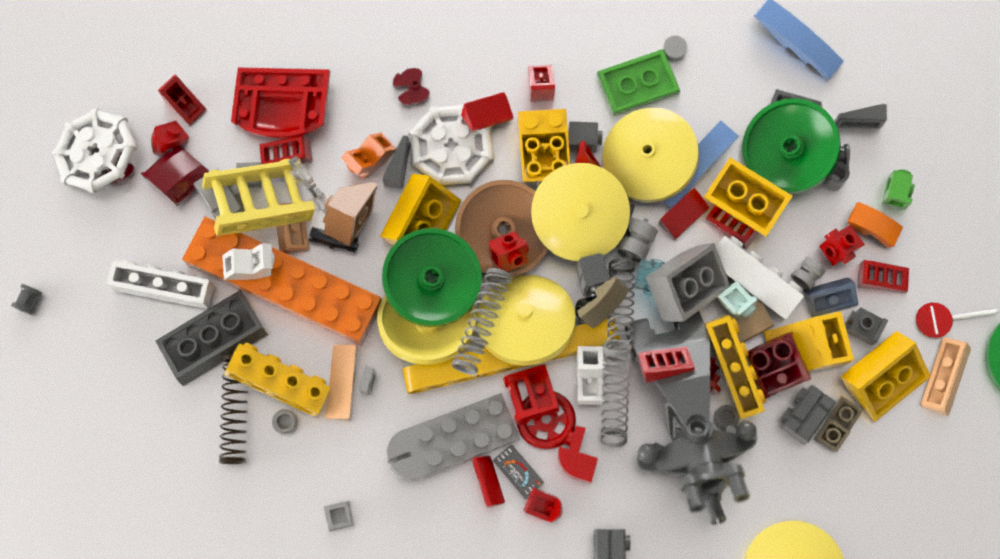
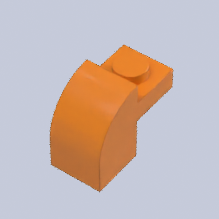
(369, 156)

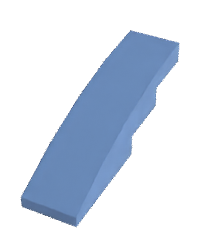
(799, 38)
(710, 151)

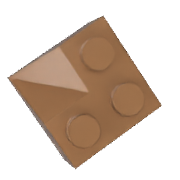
(349, 211)

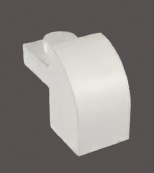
(248, 264)
(589, 374)

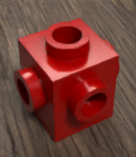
(841, 245)
(508, 251)

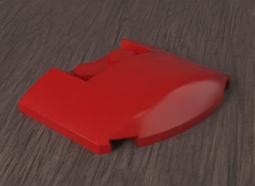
(280, 100)

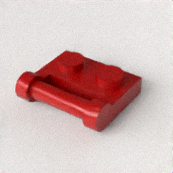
(539, 391)

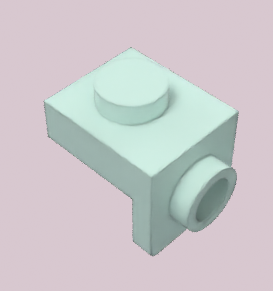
(738, 301)

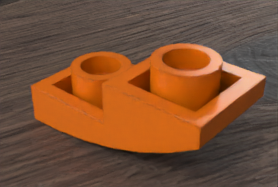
(873, 222)

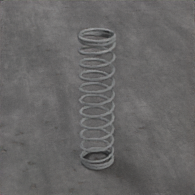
(617, 272)
(508, 279)
(613, 354)

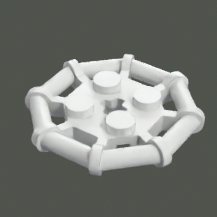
(86, 141)
(441, 155)

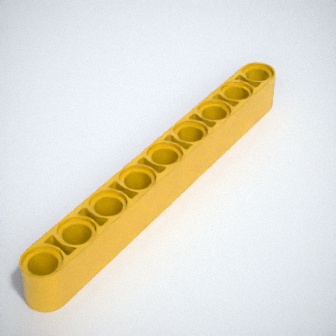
(428, 377)

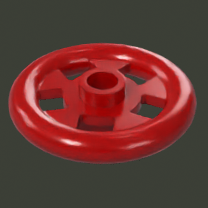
(553, 439)

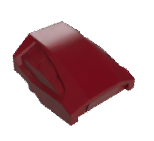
(176, 174)
(774, 368)

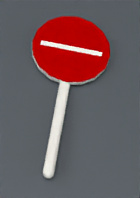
(936, 319)

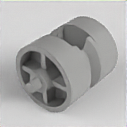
(637, 237)

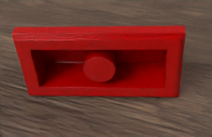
(487, 112)
(684, 214)
(488, 481)

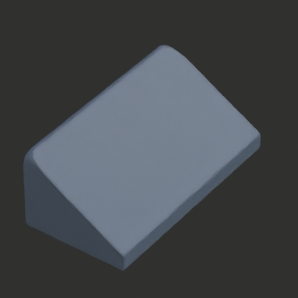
(831, 297)

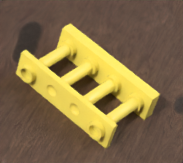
(255, 218)

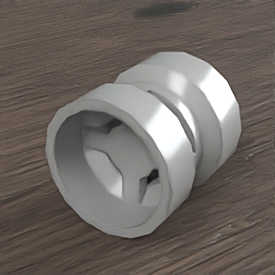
(808, 273)

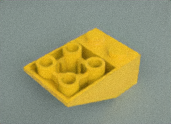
(542, 142)
(820, 341)

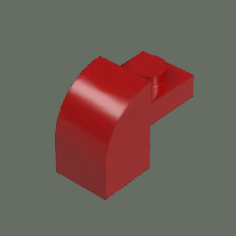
(572, 462)

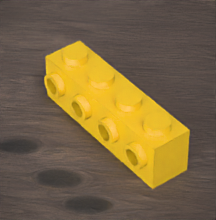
(734, 367)
(277, 379)

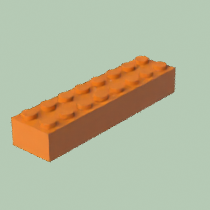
(291, 286)

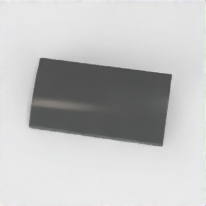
(210, 336)

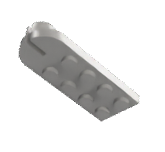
(452, 438)

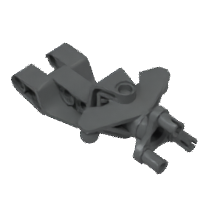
(696, 446)

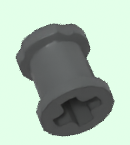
(26, 299)

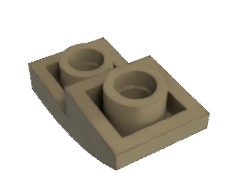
(608, 299)
(839, 423)

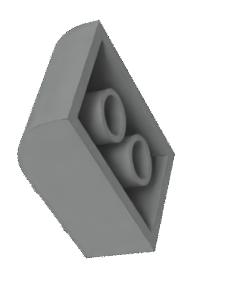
(688, 282)

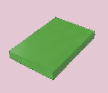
(638, 82)

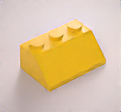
(747, 196)
(420, 206)
(886, 375)

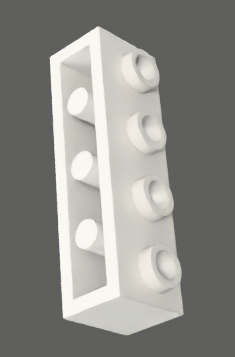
(758, 279)
(160, 284)

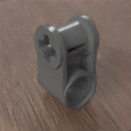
(841, 169)

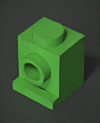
(899, 189)

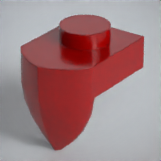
(167, 137)
(543, 505)

